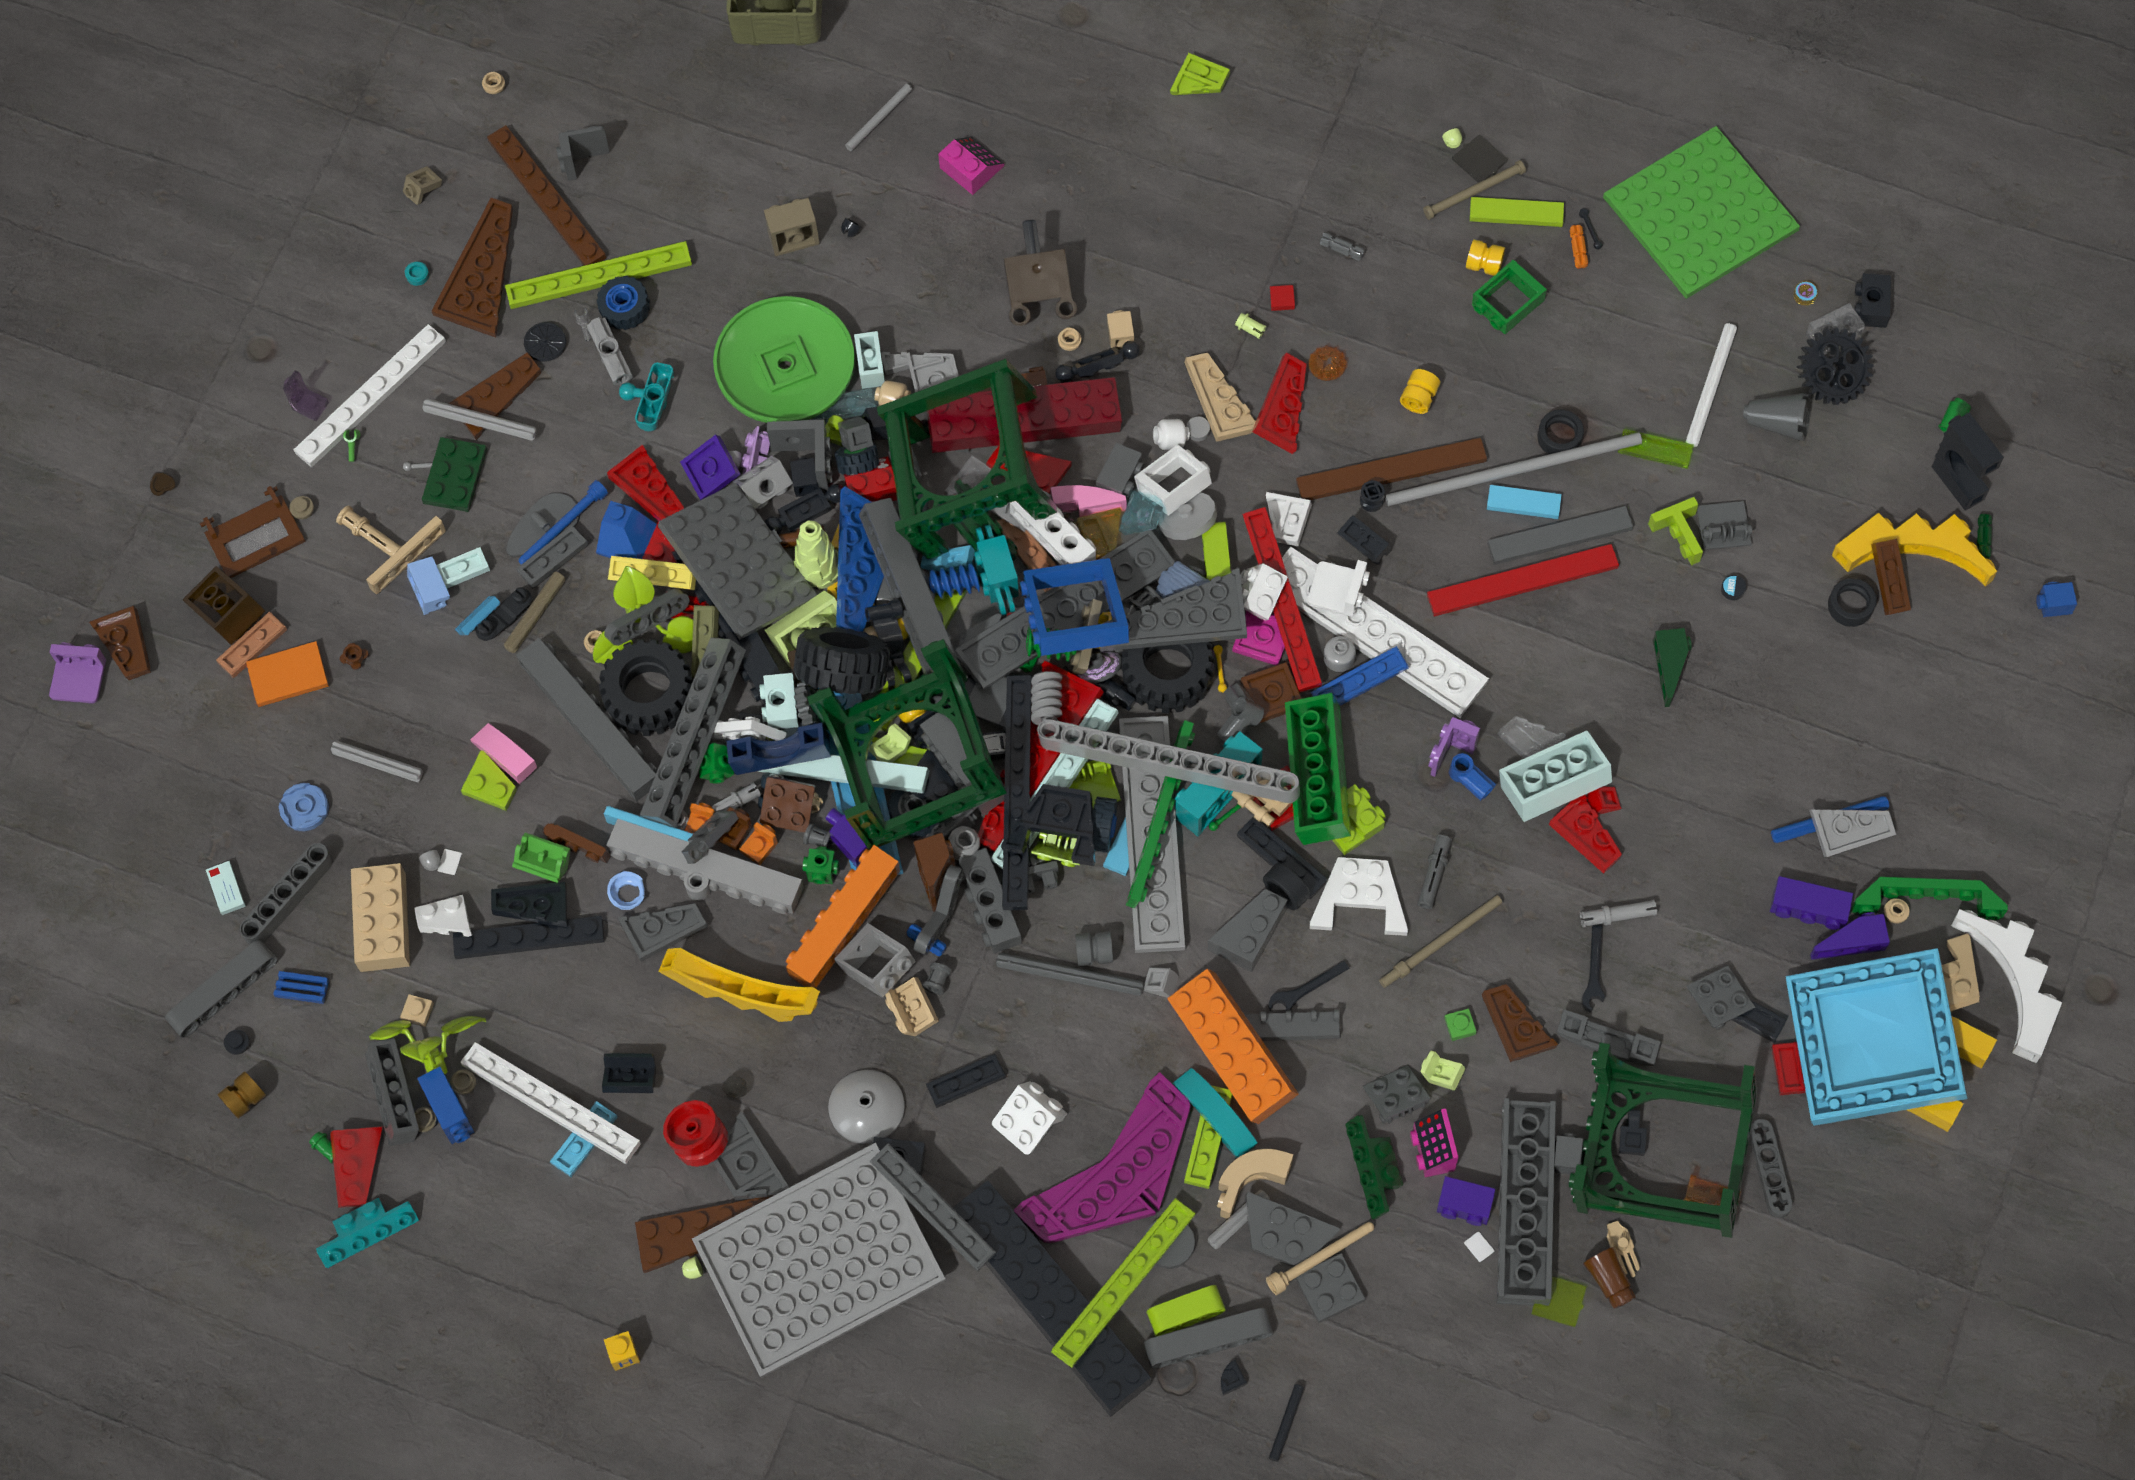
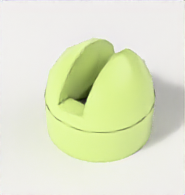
(1452, 138)
(692, 1268)

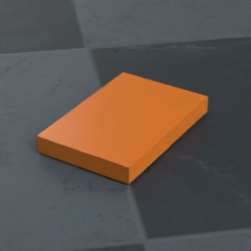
(287, 674)

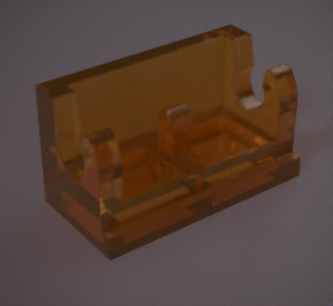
(1704, 1191)

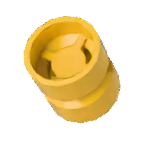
(1483, 257)
(1420, 389)

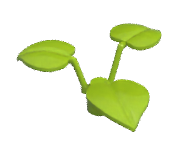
(631, 592)
(426, 1050)

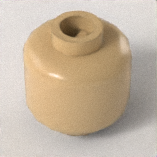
(890, 391)

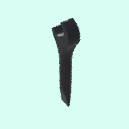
(1593, 988)
(1291, 997)

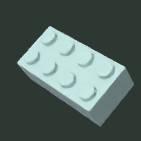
(1555, 776)

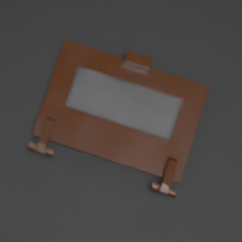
(254, 535)

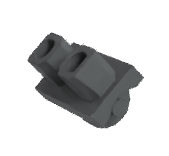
(1042, 871)

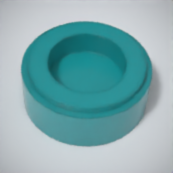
(417, 273)

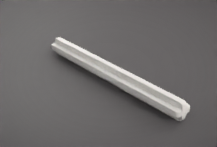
(1711, 384)

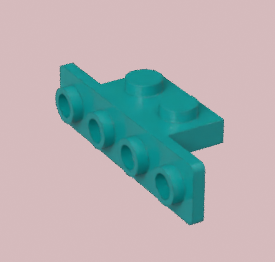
(364, 1228)

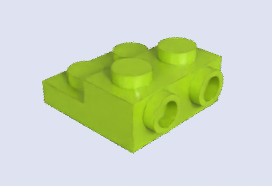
(1364, 820)

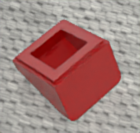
(1604, 800)

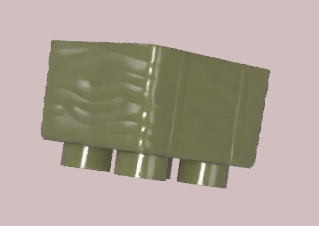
(775, 21)

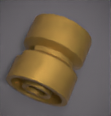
(241, 1095)

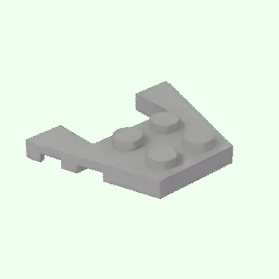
(925, 369)

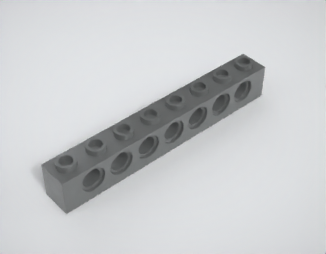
(693, 732)

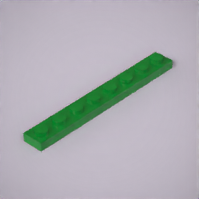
(1158, 824)

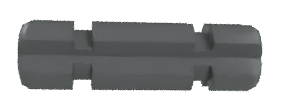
(1342, 246)

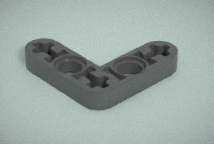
(943, 913)

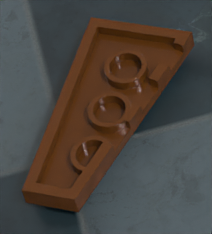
(498, 390)

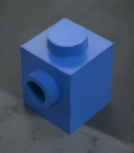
(2056, 599)

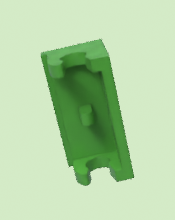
(541, 857)

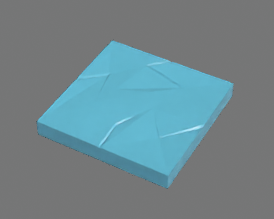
(1876, 1037)

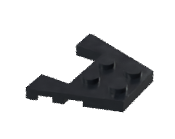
(1059, 813)

